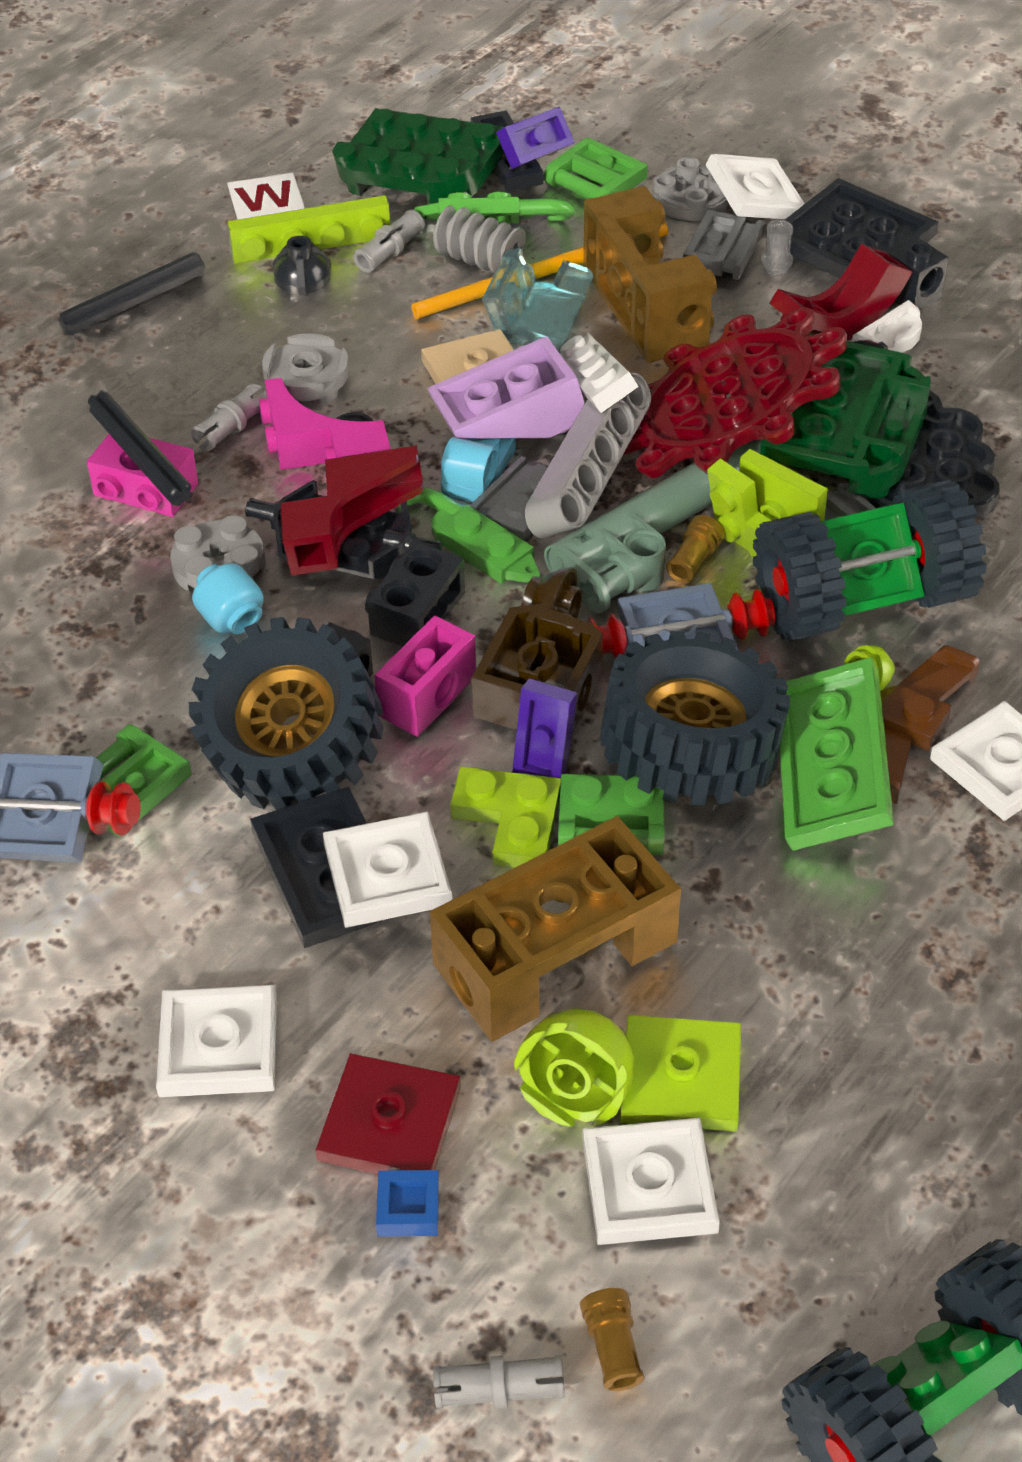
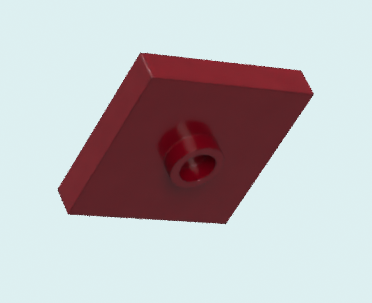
(388, 1116)

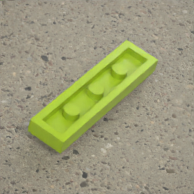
(324, 225)

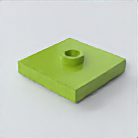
(782, 490)
(684, 1071)

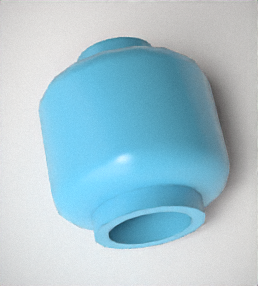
(227, 598)

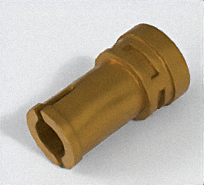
(699, 542)
(610, 1324)

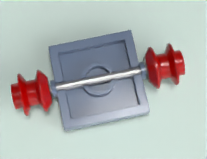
(686, 610)
(53, 802)

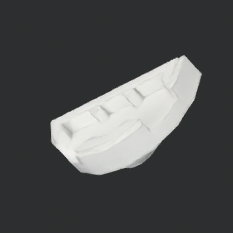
(897, 329)

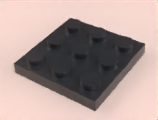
(843, 218)

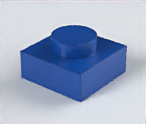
(407, 1203)

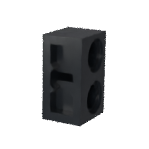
(416, 589)

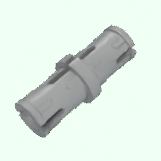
(389, 241)
(228, 418)
(498, 1381)

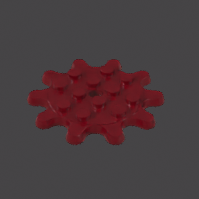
(762, 370)

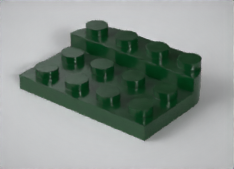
(418, 154)
(864, 427)

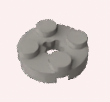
(314, 383)
(226, 537)

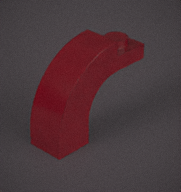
(856, 298)

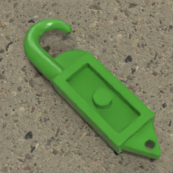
(501, 207)
(478, 539)

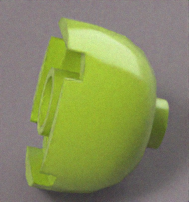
(576, 1067)

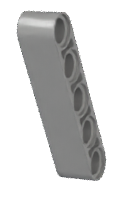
(585, 463)

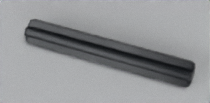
(131, 293)
(140, 448)

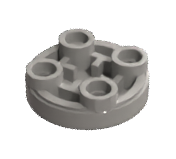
(688, 191)

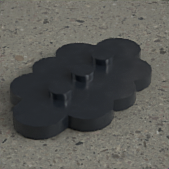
(953, 451)

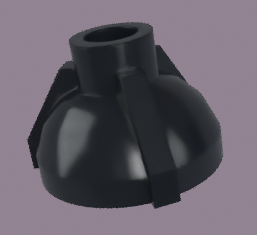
(301, 267)

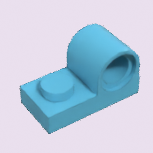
(473, 465)

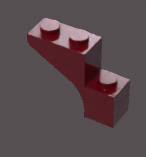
(357, 492)

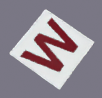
(265, 195)

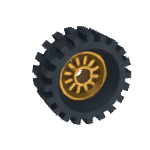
(253, 696)
(694, 717)

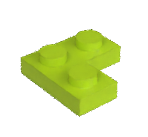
(735, 504)
(518, 802)

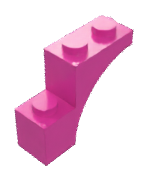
(310, 438)

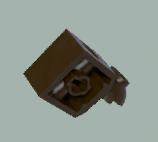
(542, 644)

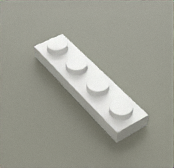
(597, 371)

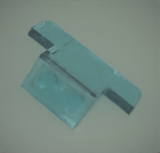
(535, 309)

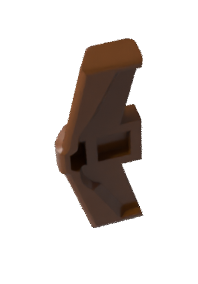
(916, 708)

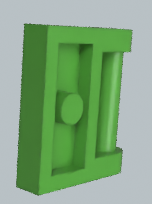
(597, 163)
(150, 769)
(598, 798)

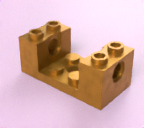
(651, 300)
(501, 940)

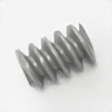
(474, 238)

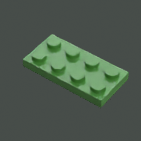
(835, 756)

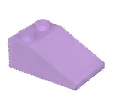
(512, 396)

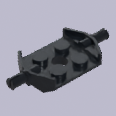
(369, 547)

